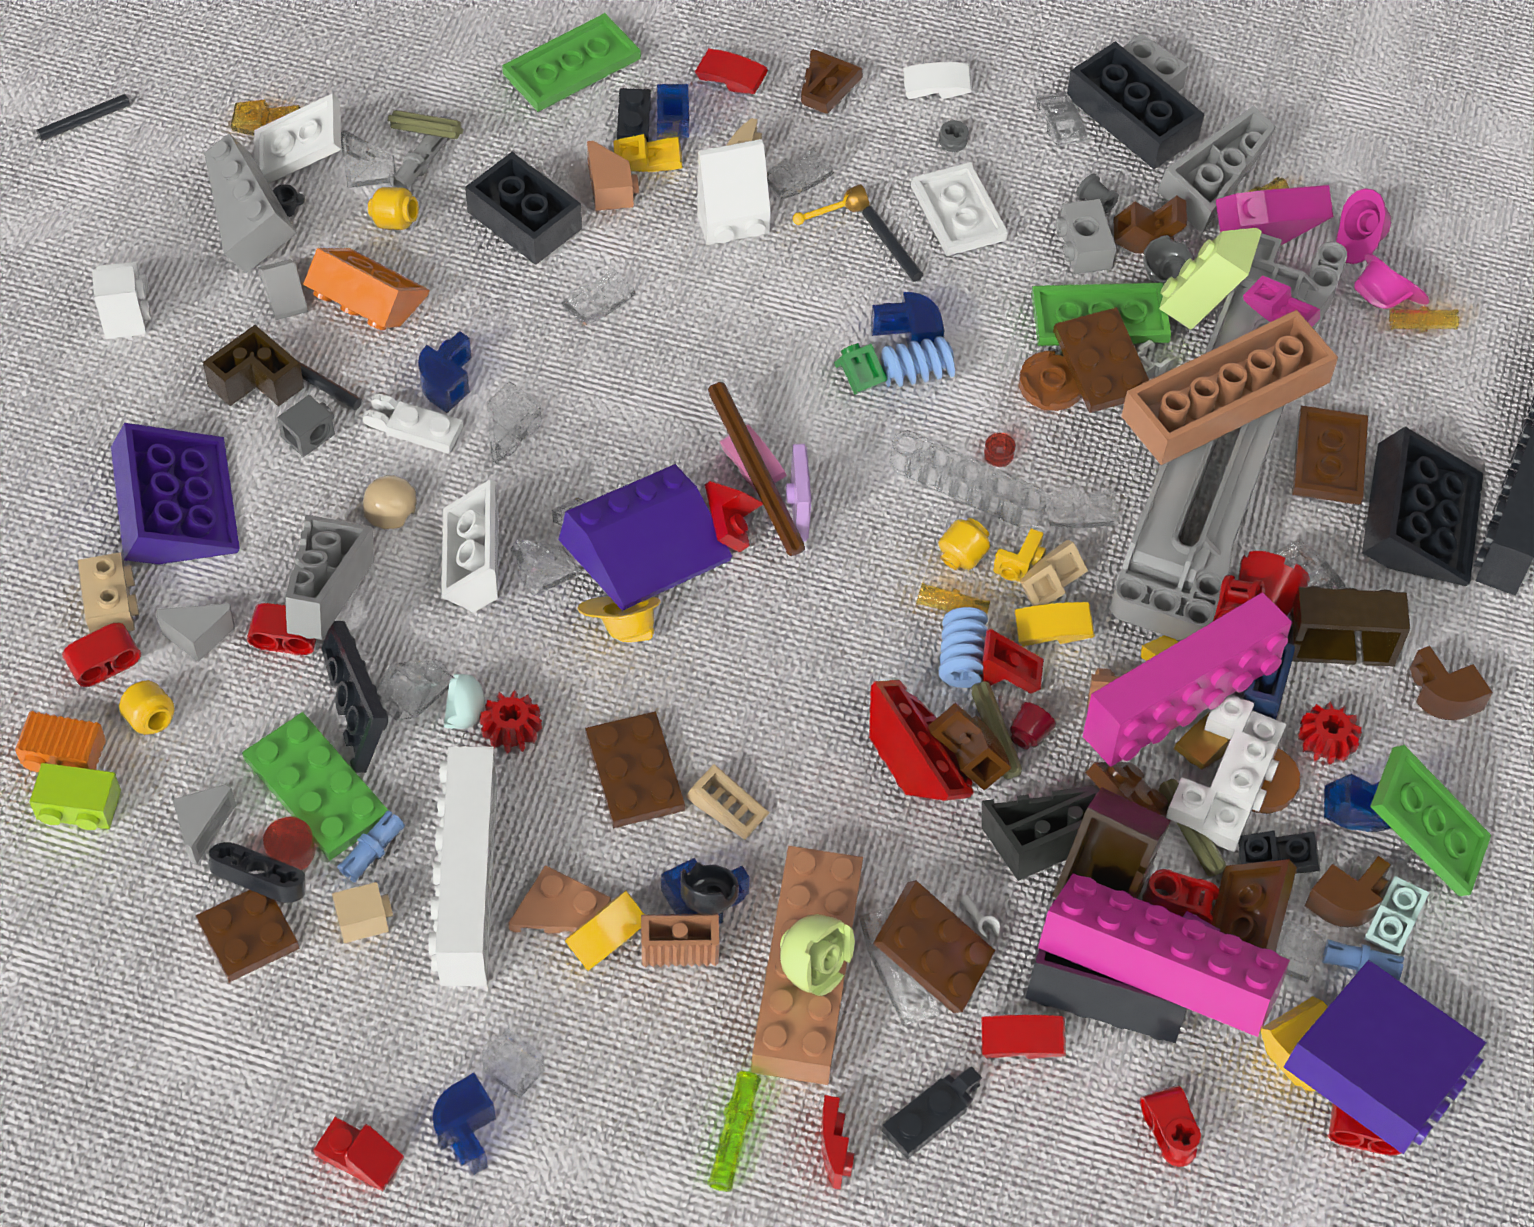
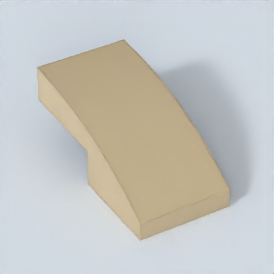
(1052, 573)

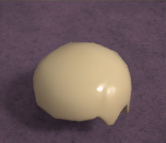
(389, 502)

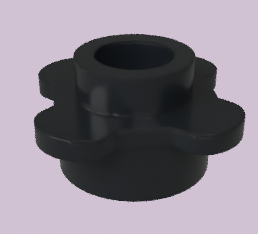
(288, 198)

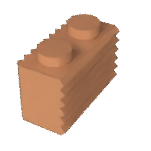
(679, 939)

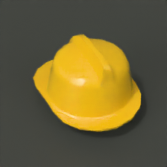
(627, 625)

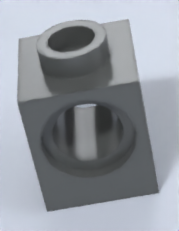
(306, 425)

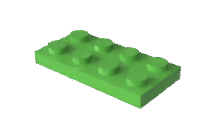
(571, 62)
(1135, 302)
(315, 784)
(1431, 820)

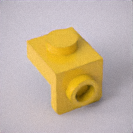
(1015, 566)

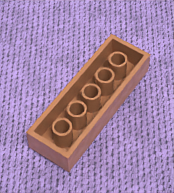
(1228, 387)
(795, 1026)

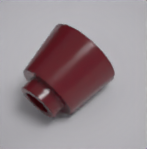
(1031, 726)

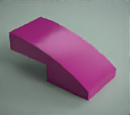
(1274, 300)

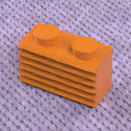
(59, 742)

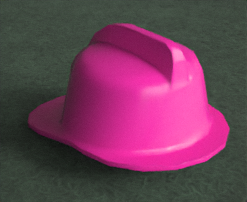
(1363, 224)
(1385, 287)

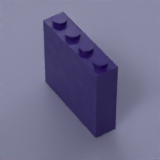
(1387, 1057)

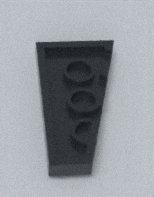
(354, 695)

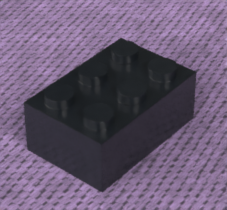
(523, 207)

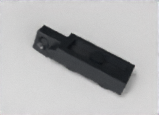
(931, 1112)

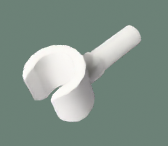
(979, 918)

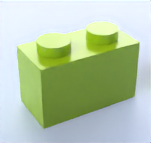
(75, 796)

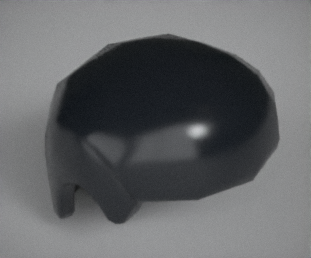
(709, 888)

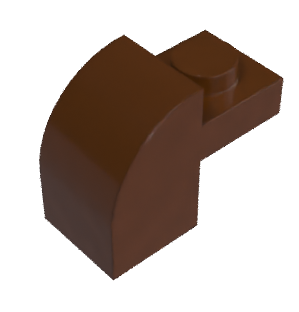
(1139, 225)
(1448, 694)
(974, 745)
(1346, 901)

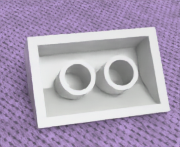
(471, 548)

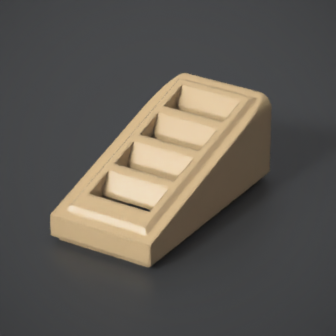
(710, 805)

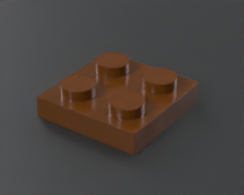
(1127, 781)
(247, 933)

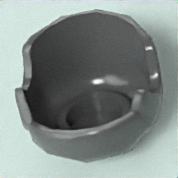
(1165, 258)

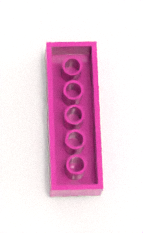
(1186, 680)
(1164, 954)

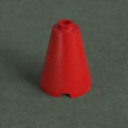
(1279, 579)

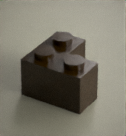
(252, 363)

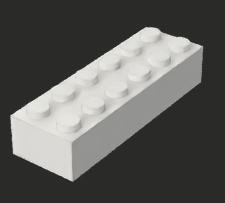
(464, 867)

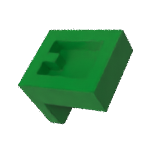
(861, 367)

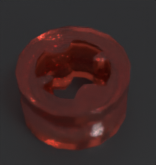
(999, 440)

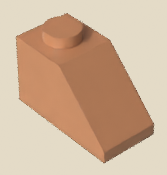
(610, 178)

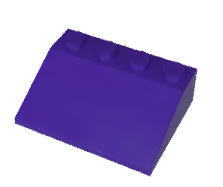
(172, 495)
(644, 537)

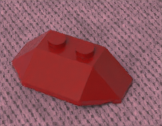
(908, 748)

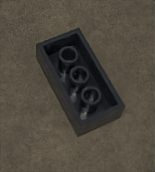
(1135, 105)

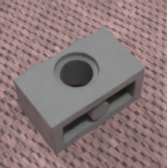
(1086, 236)

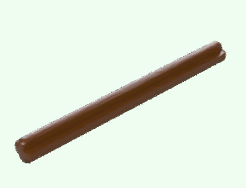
(756, 469)

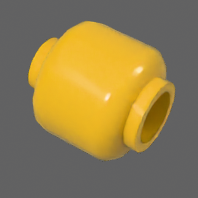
(393, 208)
(964, 544)
(146, 707)

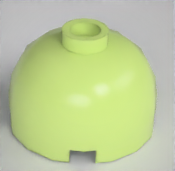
(815, 952)

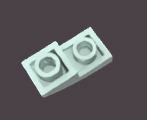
(1396, 915)

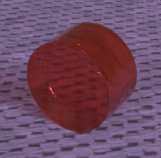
(290, 842)

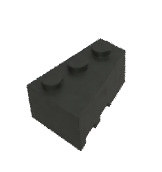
(1036, 830)

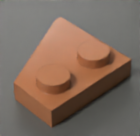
(557, 904)

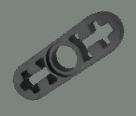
(277, 881)

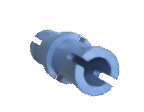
(371, 846)
(1355, 957)

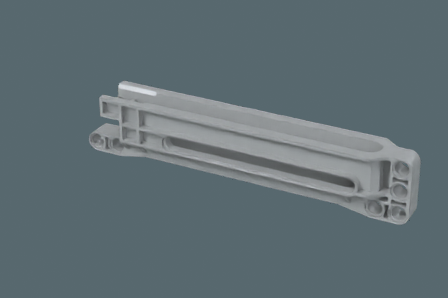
(1158, 567)

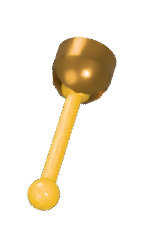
(854, 199)

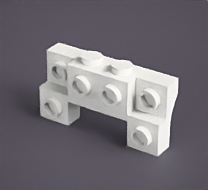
(1236, 789)

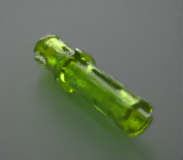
(738, 1114)

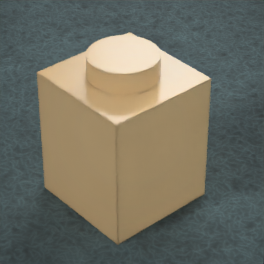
(362, 912)

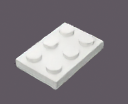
(298, 138)
(959, 209)

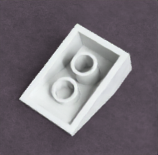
(733, 192)

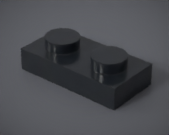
(633, 112)

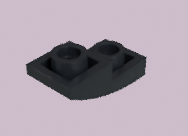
(1266, 847)

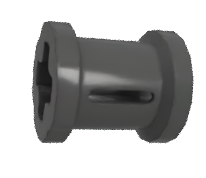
(1092, 189)

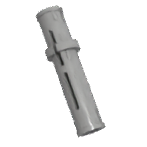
(417, 162)

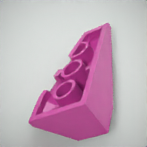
(1276, 211)

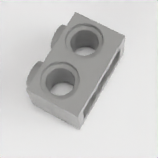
(1159, 60)

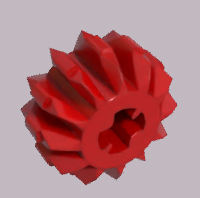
(511, 721)
(1329, 733)

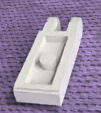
(413, 423)

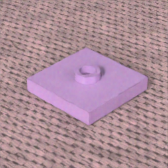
(798, 490)

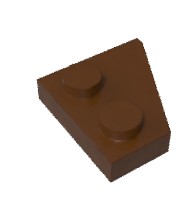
(828, 81)

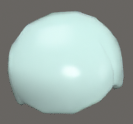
(464, 702)

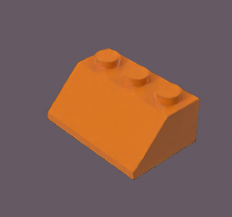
(363, 287)

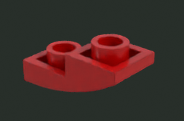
(734, 70)
(1023, 1036)
(833, 1145)

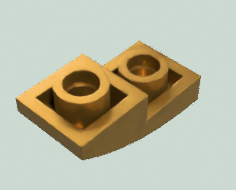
(1201, 746)

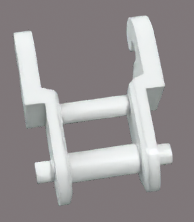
(1156, 369)

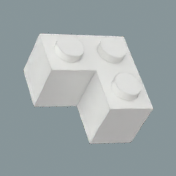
(119, 299)

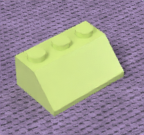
(1210, 276)

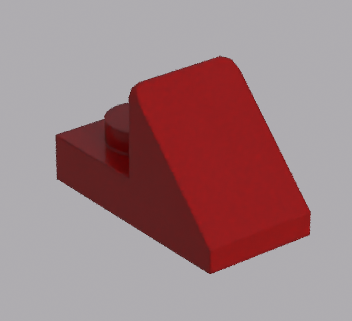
(727, 511)
(1011, 662)
(359, 1153)

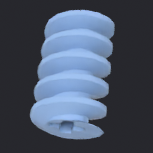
(917, 360)
(963, 647)

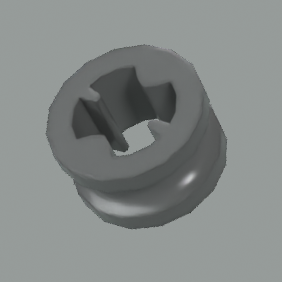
(960, 133)

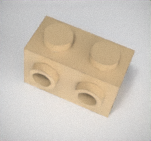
(106, 591)

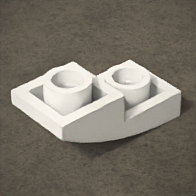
(943, 77)

